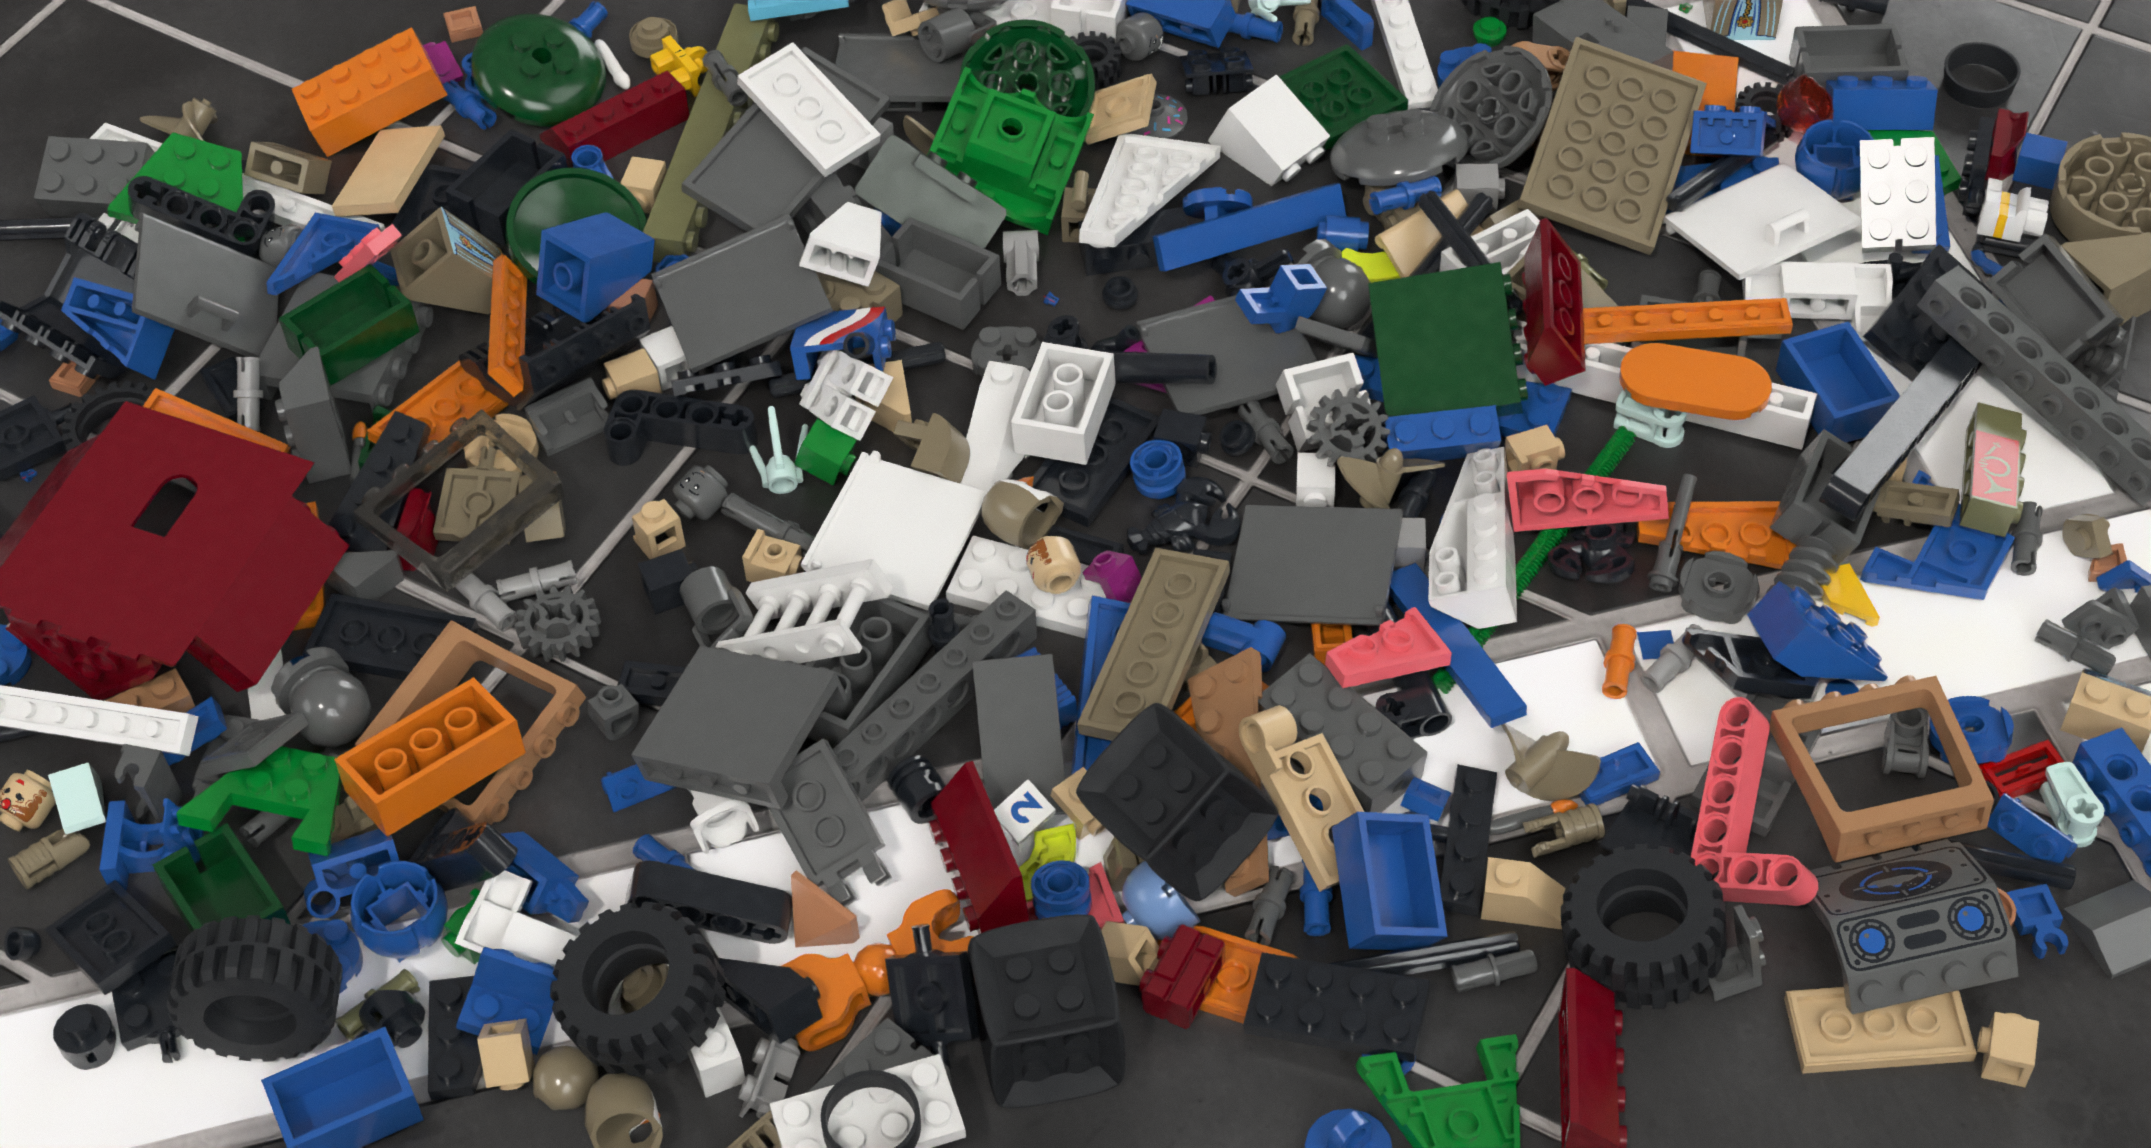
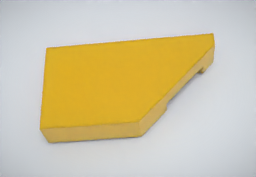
(1848, 595)

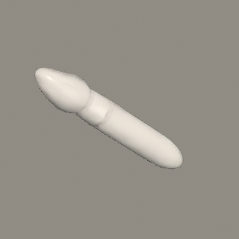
(619, 76)

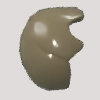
(563, 1078)

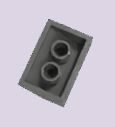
(313, 418)

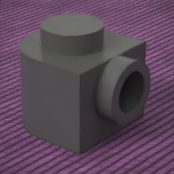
(614, 711)

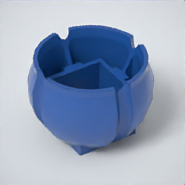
(1831, 157)
(389, 896)

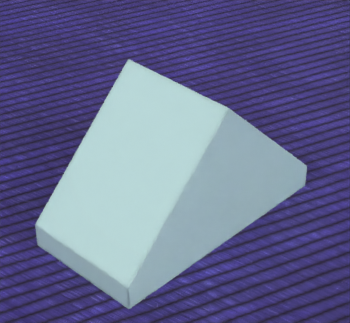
(78, 797)

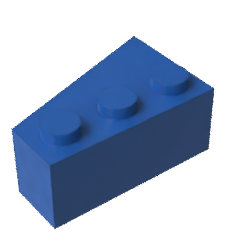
(109, 318)

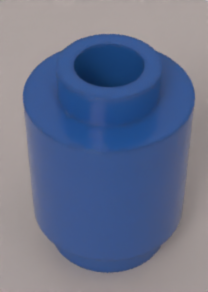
(1344, 232)

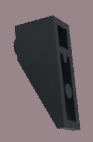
(771, 997)

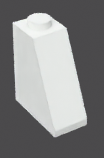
(846, 244)

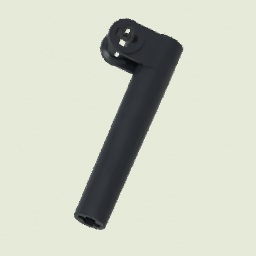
(1140, 366)
(1417, 703)

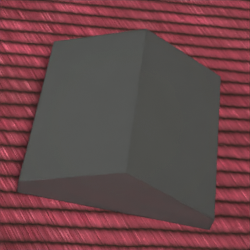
(2115, 927)

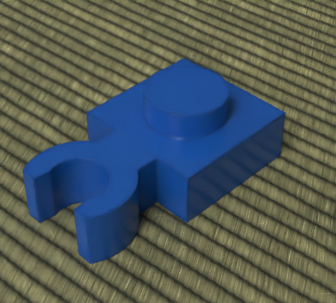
(2039, 915)

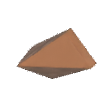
(819, 917)

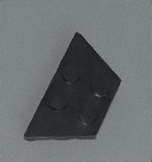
(1747, 664)

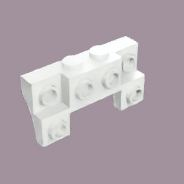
(1825, 291)
(498, 924)

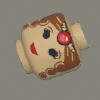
(1053, 564)
(25, 801)

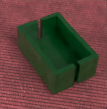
(351, 323)
(225, 889)

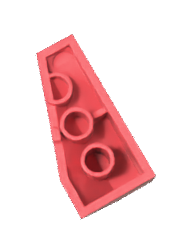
(1570, 499)

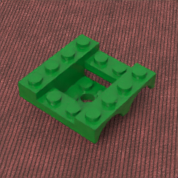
(1003, 163)

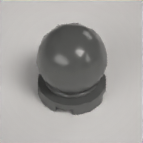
(1346, 283)
(326, 695)

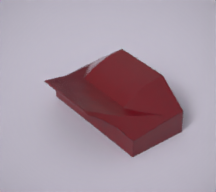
(2007, 134)
(418, 523)

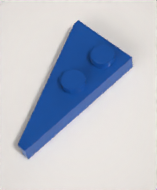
(316, 248)

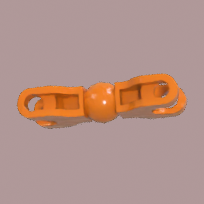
(847, 983)

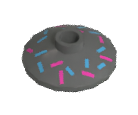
(1166, 119)

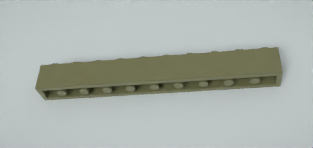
(676, 216)

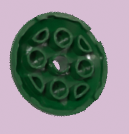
(1036, 56)
(538, 69)

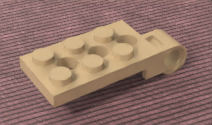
(1269, 744)

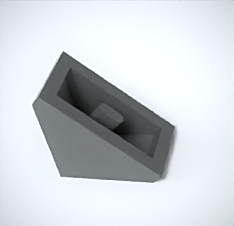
(367, 574)

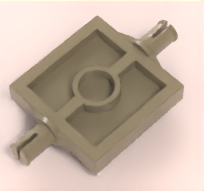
(473, 496)

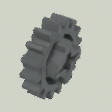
(1345, 414)
(558, 623)

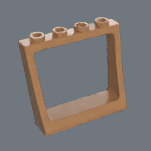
(441, 672)
(1899, 822)

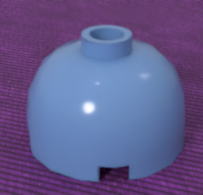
(1155, 903)

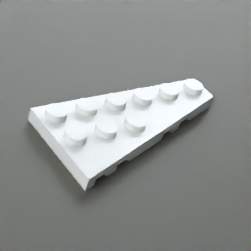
(1140, 181)

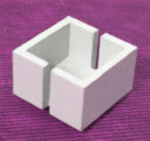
(1088, 15)
(1305, 385)

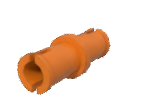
(1619, 661)

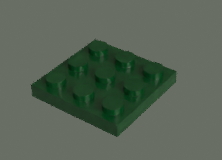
(1342, 91)

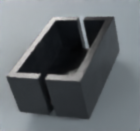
(489, 186)

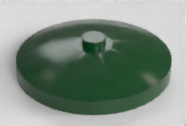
(559, 199)

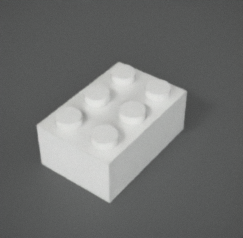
(1063, 403)

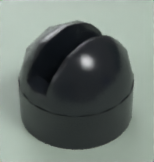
(22, 943)

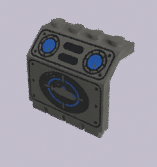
(1914, 925)

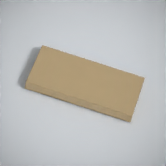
(388, 171)
(1891, 1036)

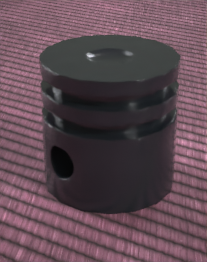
(916, 786)

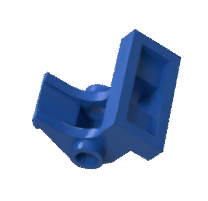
(128, 842)

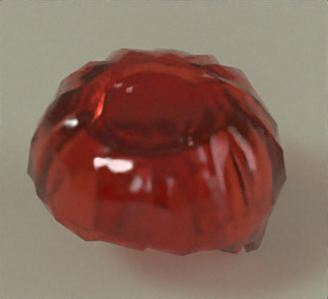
(1803, 104)

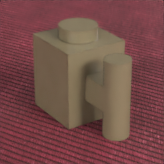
(1075, 206)

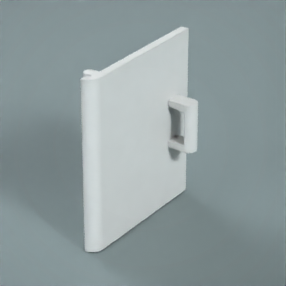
(1761, 220)
(903, 521)

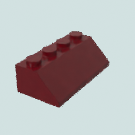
(623, 119)
(1553, 307)
(977, 854)
(1590, 1065)

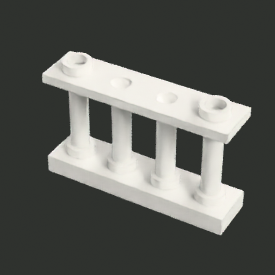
(804, 593)

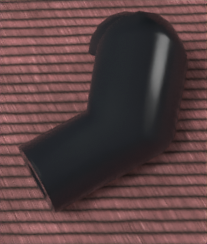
(1120, 342)

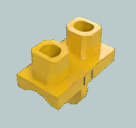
(684, 64)

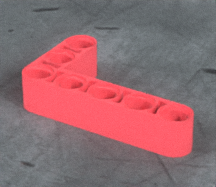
(1736, 816)

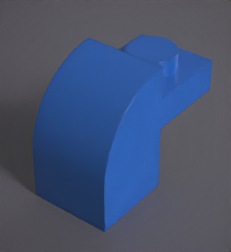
(1292, 294)

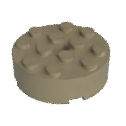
(2104, 188)

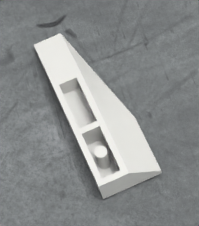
(1475, 547)

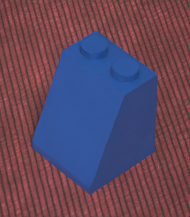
(591, 263)

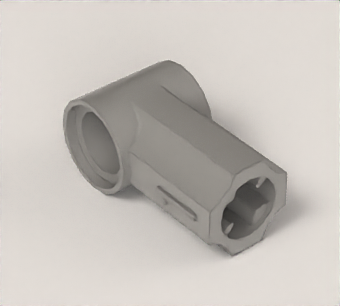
(1021, 260)

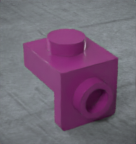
(443, 62)
(1116, 575)

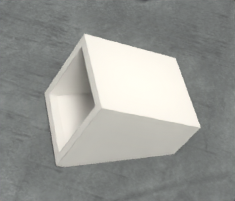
(1270, 133)

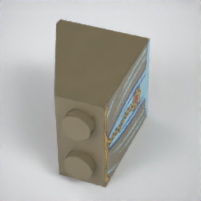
(1743, 18)
(446, 264)

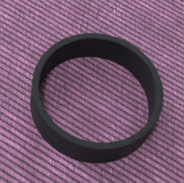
(868, 1079)

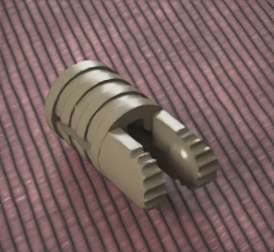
(1569, 827)
(48, 856)

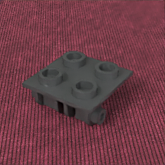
(2109, 360)

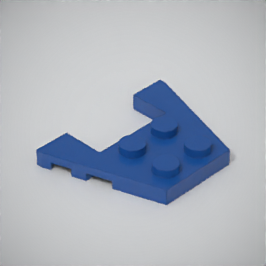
(1950, 562)

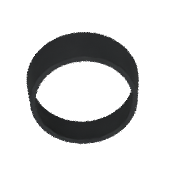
(1981, 54)

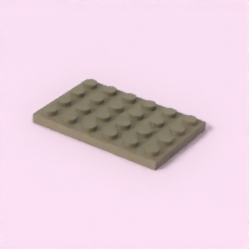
(1612, 145)

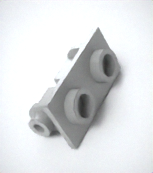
(772, 1061)

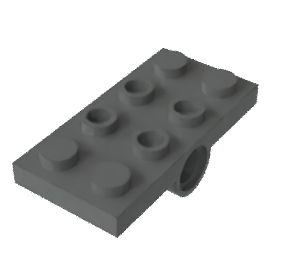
(1776, 775)

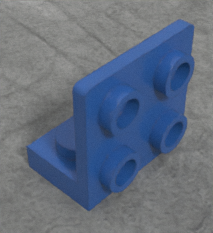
(1730, 132)
(507, 991)

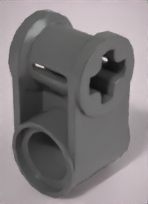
(1905, 745)

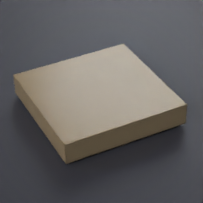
(1121, 108)

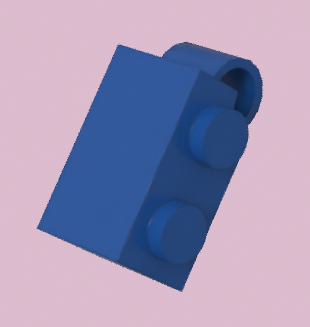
(345, 867)

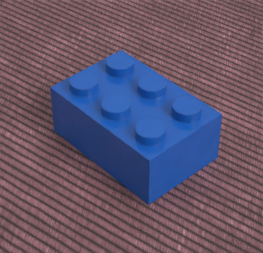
(1845, 376)
(1389, 881)
(344, 1096)

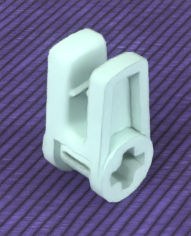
(1649, 421)
(2071, 803)

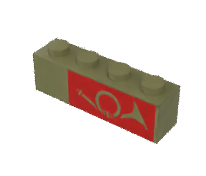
(1992, 470)

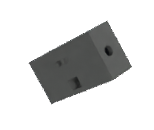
(1598, 24)

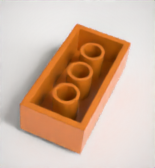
(369, 92)
(430, 756)

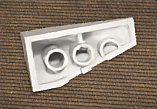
(990, 426)

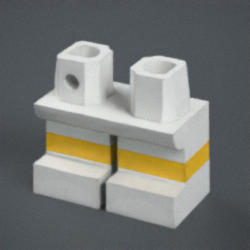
(2009, 214)

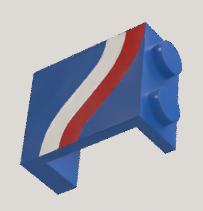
(830, 332)

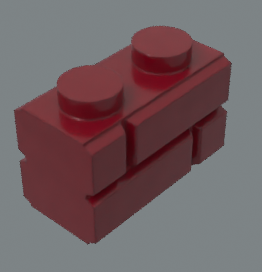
(1182, 976)

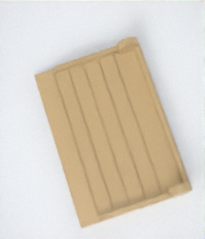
(1416, 235)

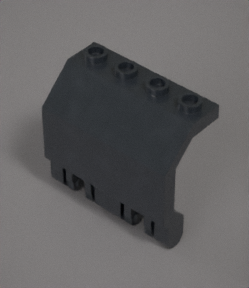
(90, 256)
(563, 349)

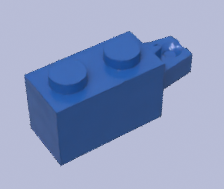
(553, 881)

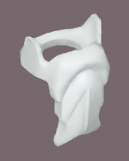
(720, 820)

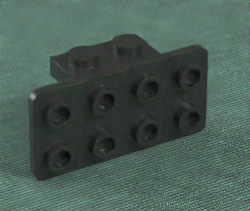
(919, 187)

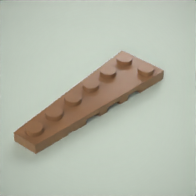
(1219, 703)

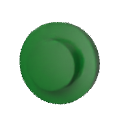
(1489, 31)

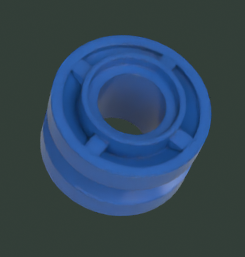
(1157, 468)
(1061, 890)

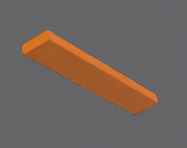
(1686, 320)
(507, 324)

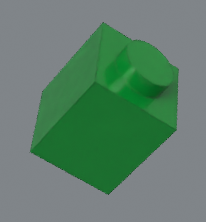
(826, 452)

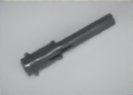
(1666, 563)

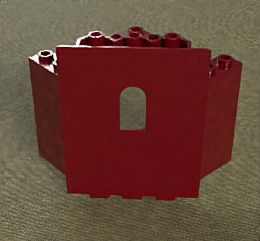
(123, 601)

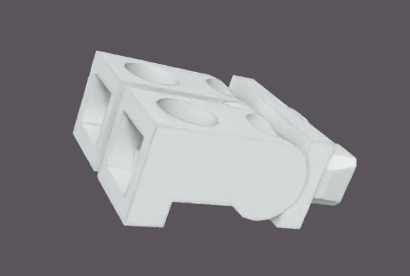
(833, 386)

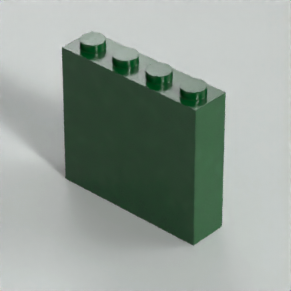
(1448, 342)

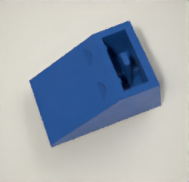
(1813, 637)

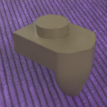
(2087, 536)

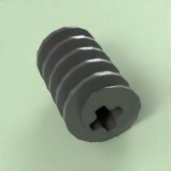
(1808, 566)

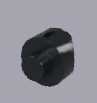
(400, 1014)
(85, 1031)

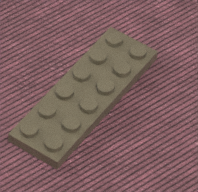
(1155, 640)

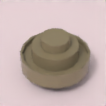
(648, 34)
(642, 986)

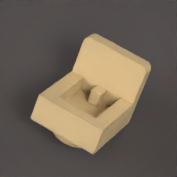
(901, 20)
(1066, 797)

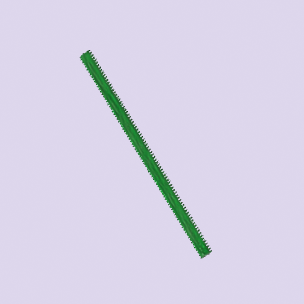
(1547, 539)

